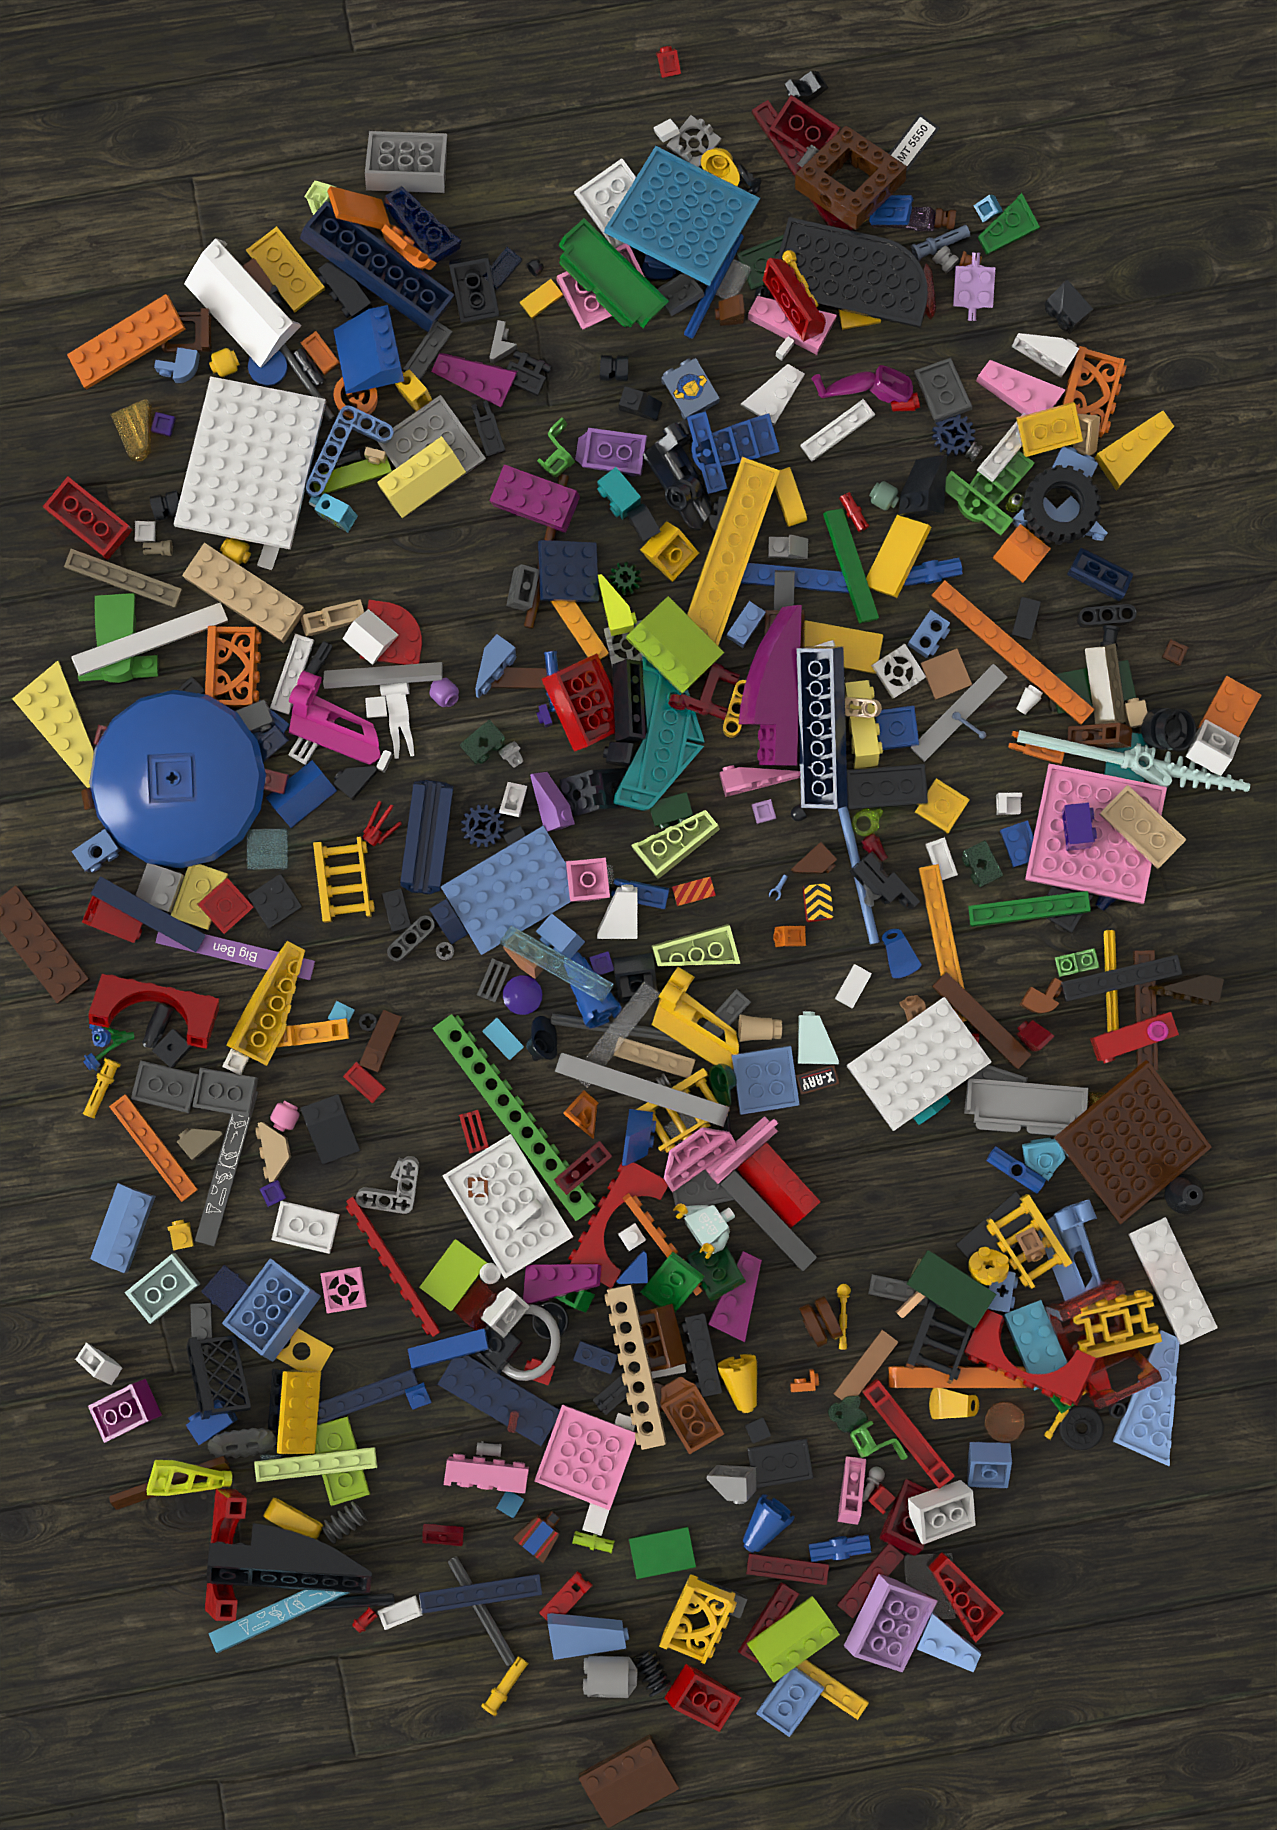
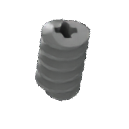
(344, 1522)

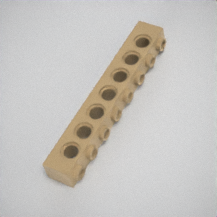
(644, 1438)

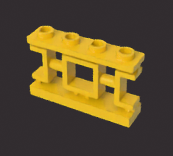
(1120, 1340)

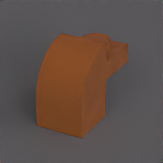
(1039, 1002)

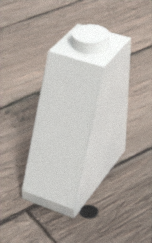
(621, 915)

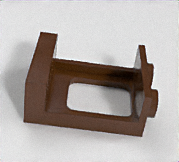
(202, 332)

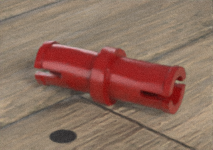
(854, 512)

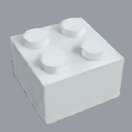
(1213, 747)

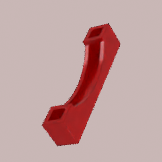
(908, 1433)

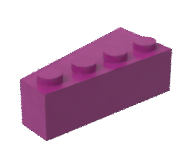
(735, 1307)

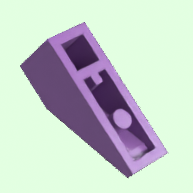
(552, 804)

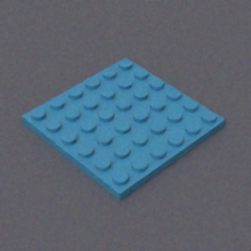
(682, 215)

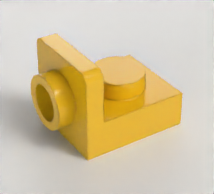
(181, 1235)

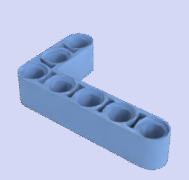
(338, 444)

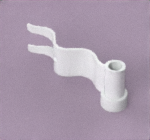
(398, 714)

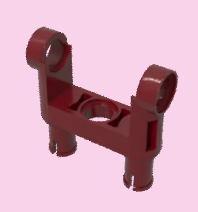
(704, 704)

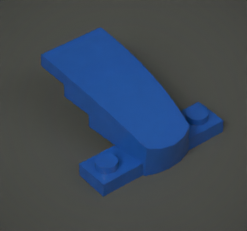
(728, 445)

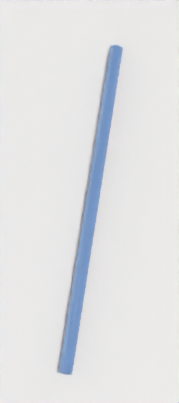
(854, 859)

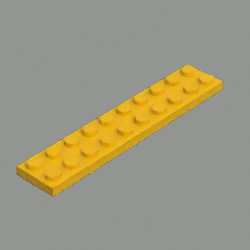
(731, 547)

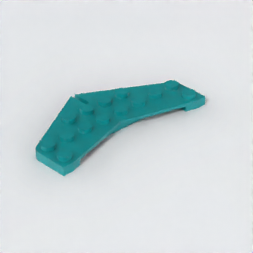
(664, 750)

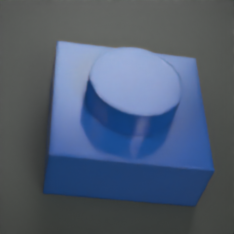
(418, 1396)

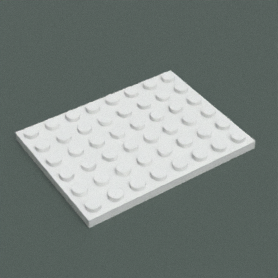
(250, 463)

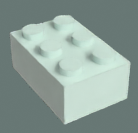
(162, 1288)

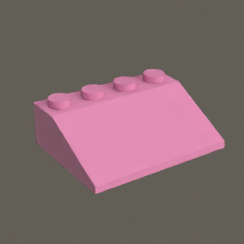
(584, 303)

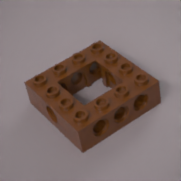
(851, 207)

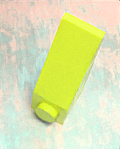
(617, 610)

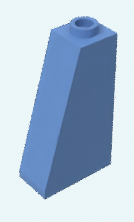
(584, 1635)

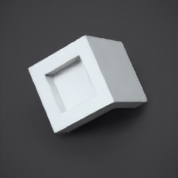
(1008, 803)

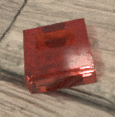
(513, 1421)

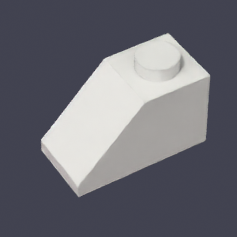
(98, 1364)

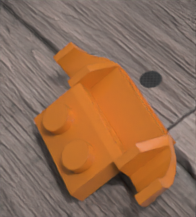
(405, 246)

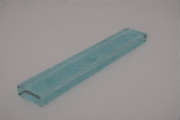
(556, 963)

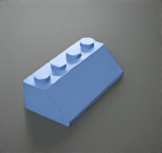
(122, 1228)

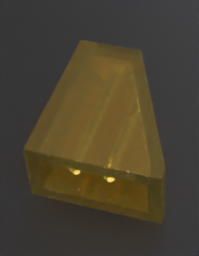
(135, 429)

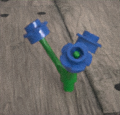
(102, 1037)

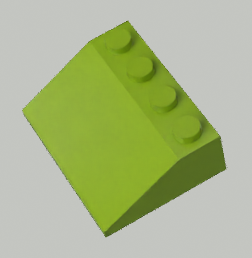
(674, 645)

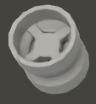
(945, 259)

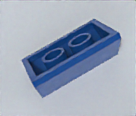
(302, 794)

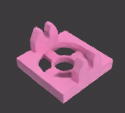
(360, 1301)

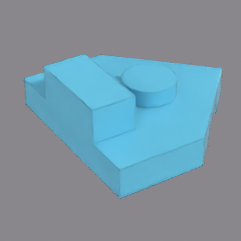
(1043, 1156)

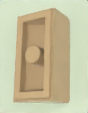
(1090, 430)

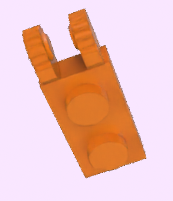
(1038, 752)

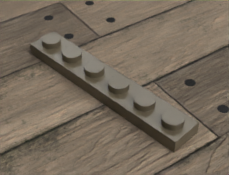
(123, 578)

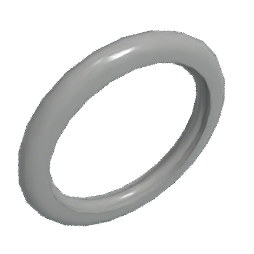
(553, 1352)

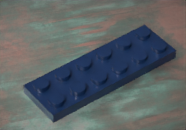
(499, 1396)

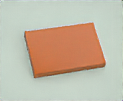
(358, 208)

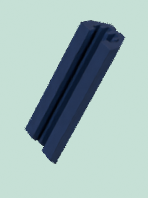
(426, 836)

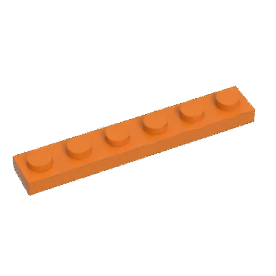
(153, 1148)
(657, 1234)

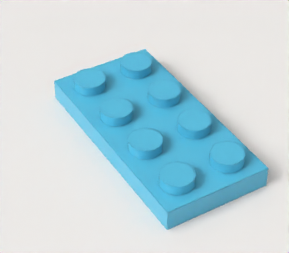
(1035, 1339)

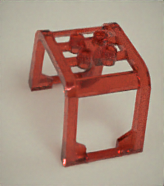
(1072, 1307)

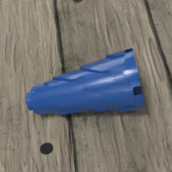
(593, 1010)

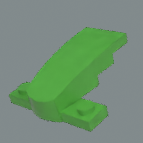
(980, 498)
(113, 621)

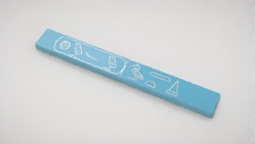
(270, 1617)

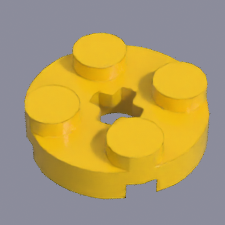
(988, 1257)

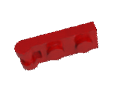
(566, 1596)

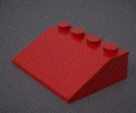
(583, 701)

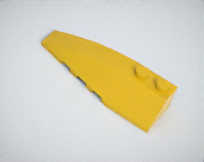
(268, 1008)

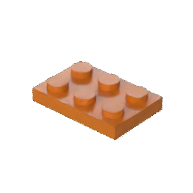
(1231, 706)

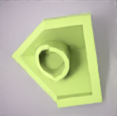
(317, 195)

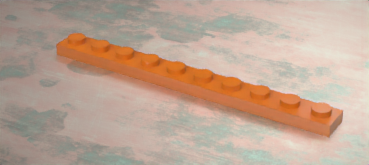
(1012, 652)

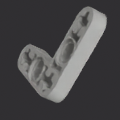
(401, 1194)

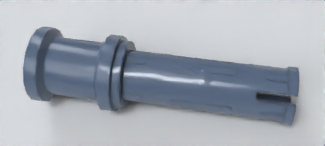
(931, 245)

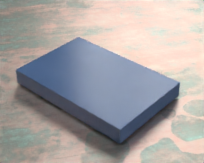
(790, 1700)

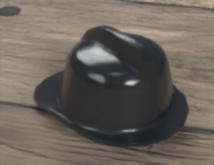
(543, 1039)

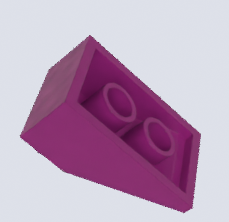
(124, 1410)

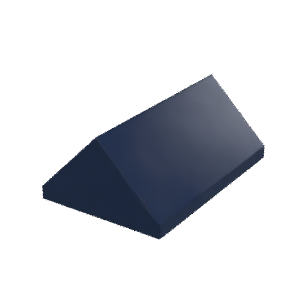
(1100, 574)

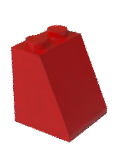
(111, 920)

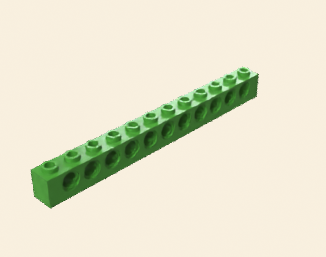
(444, 1032)

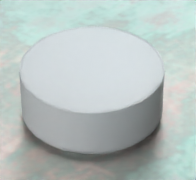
(490, 1273)

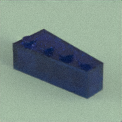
(421, 225)

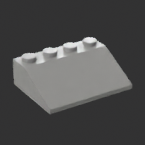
(407, 161)

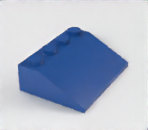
(368, 351)

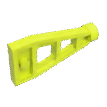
(163, 1472)

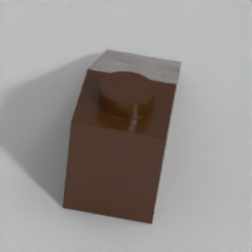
(1101, 735)
(380, 1041)

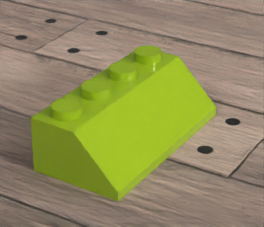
(793, 1639)

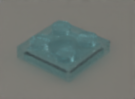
(267, 849)

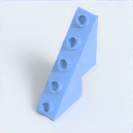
(1064, 513)

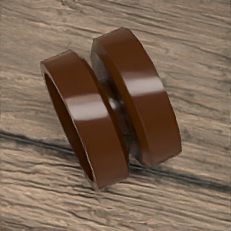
(821, 1321)

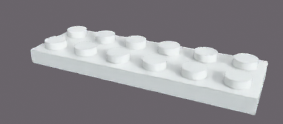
(1172, 1281)

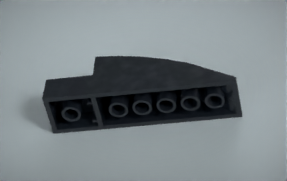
(285, 1561)

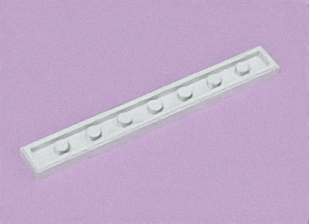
(149, 639)

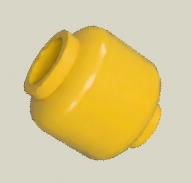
(224, 362)
(236, 550)

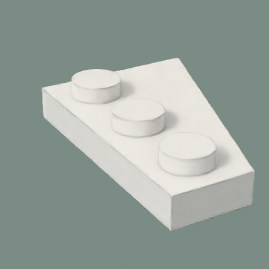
(775, 393)

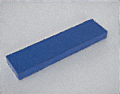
(448, 1348)

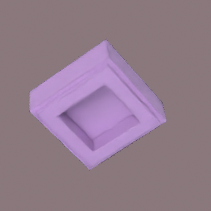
(763, 811)

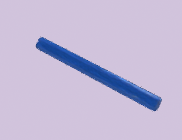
(710, 292)

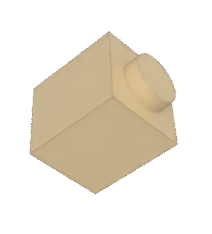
(1135, 712)

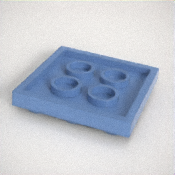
(765, 1080)

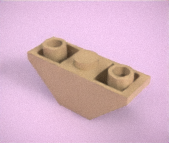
(274, 1150)

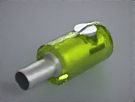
(1014, 502)

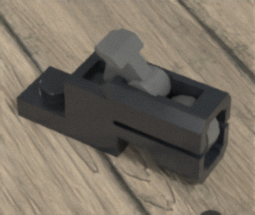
(880, 884)

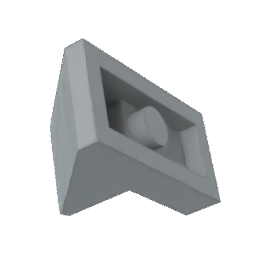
(499, 347)
(788, 547)

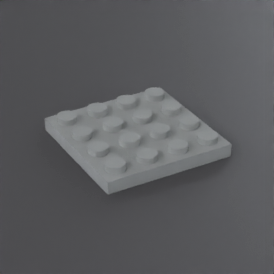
(424, 428)

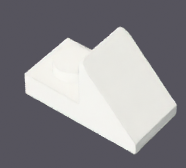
(513, 799)

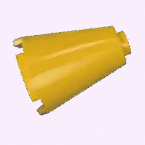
(741, 1380)

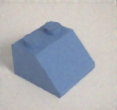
(989, 1465)

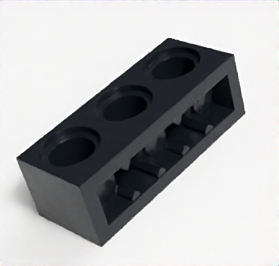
(275, 1397)

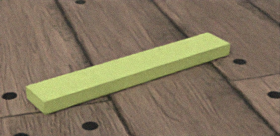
(315, 1464)

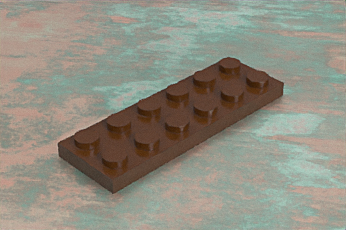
(39, 946)

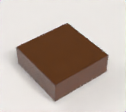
(1174, 652)

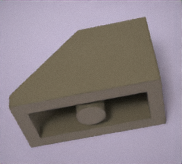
(197, 1141)

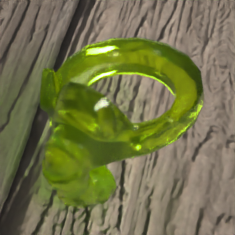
(873, 815)

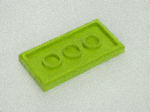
(340, 1486)

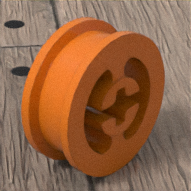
(359, 403)

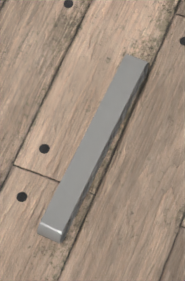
(642, 1089)

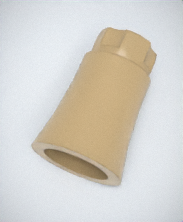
(758, 1028)

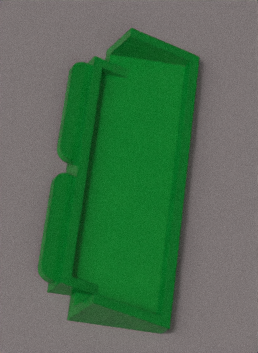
(610, 276)

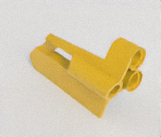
(678, 1018)

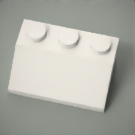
(942, 1511)

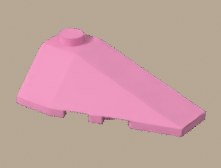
(746, 779)

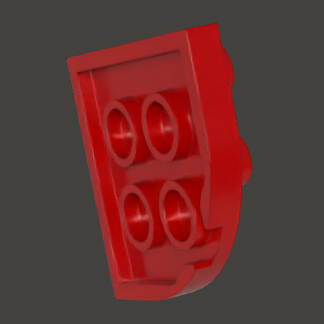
(408, 645)

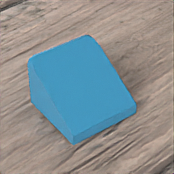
(988, 208)
(510, 1504)

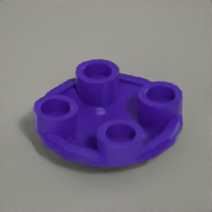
(522, 995)

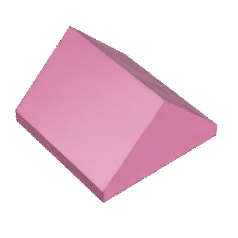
(587, 879)

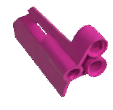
(315, 718)

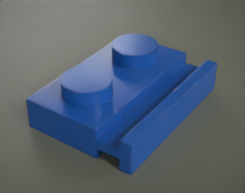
(893, 211)
(1018, 842)

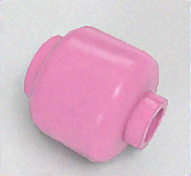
(285, 1116)

